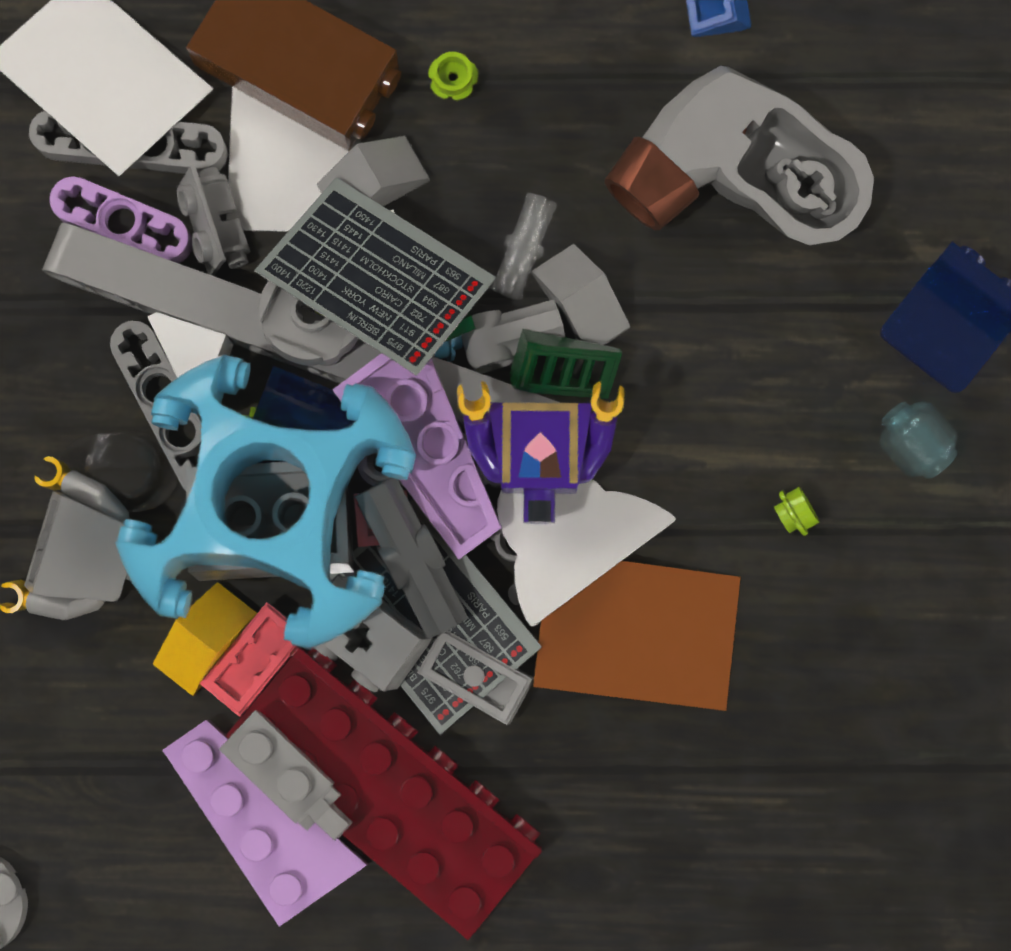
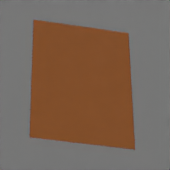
(644, 637)

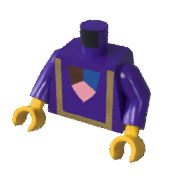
(540, 445)

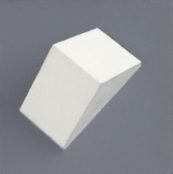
(188, 343)

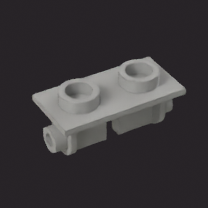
(204, 201)

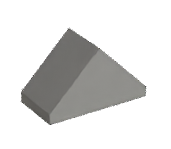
(379, 170)
(582, 296)

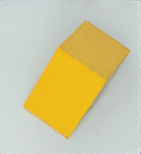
(202, 637)

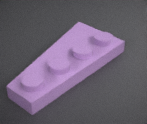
(444, 472)
(277, 856)

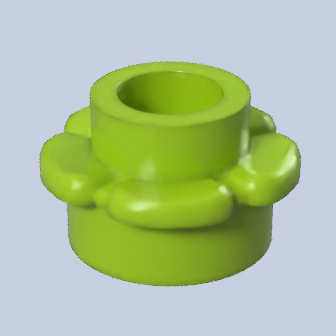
(452, 63)
(796, 511)

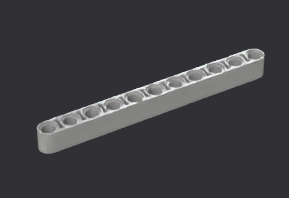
(210, 302)

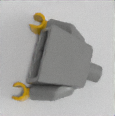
(76, 550)

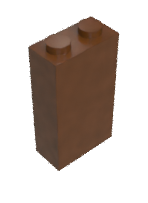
(298, 63)

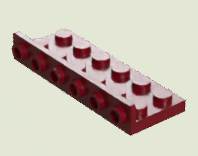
(402, 800)

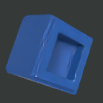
(717, 16)

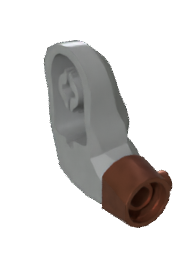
(754, 152)

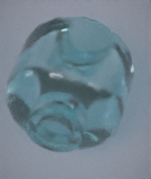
(918, 439)

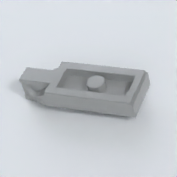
(285, 775)

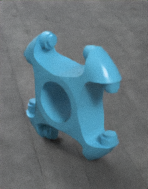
(229, 447)

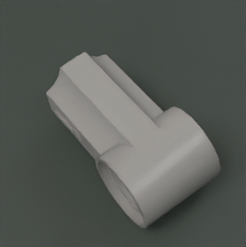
(498, 334)

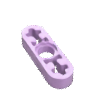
(93, 194)

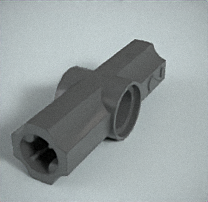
(411, 557)

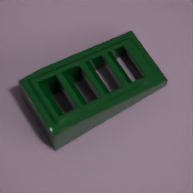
(532, 344)

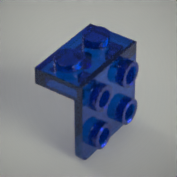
(952, 318)

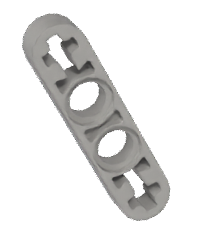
(192, 135)
(129, 364)

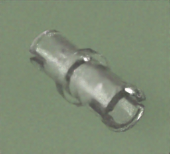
(524, 246)

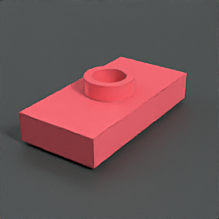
(250, 661)

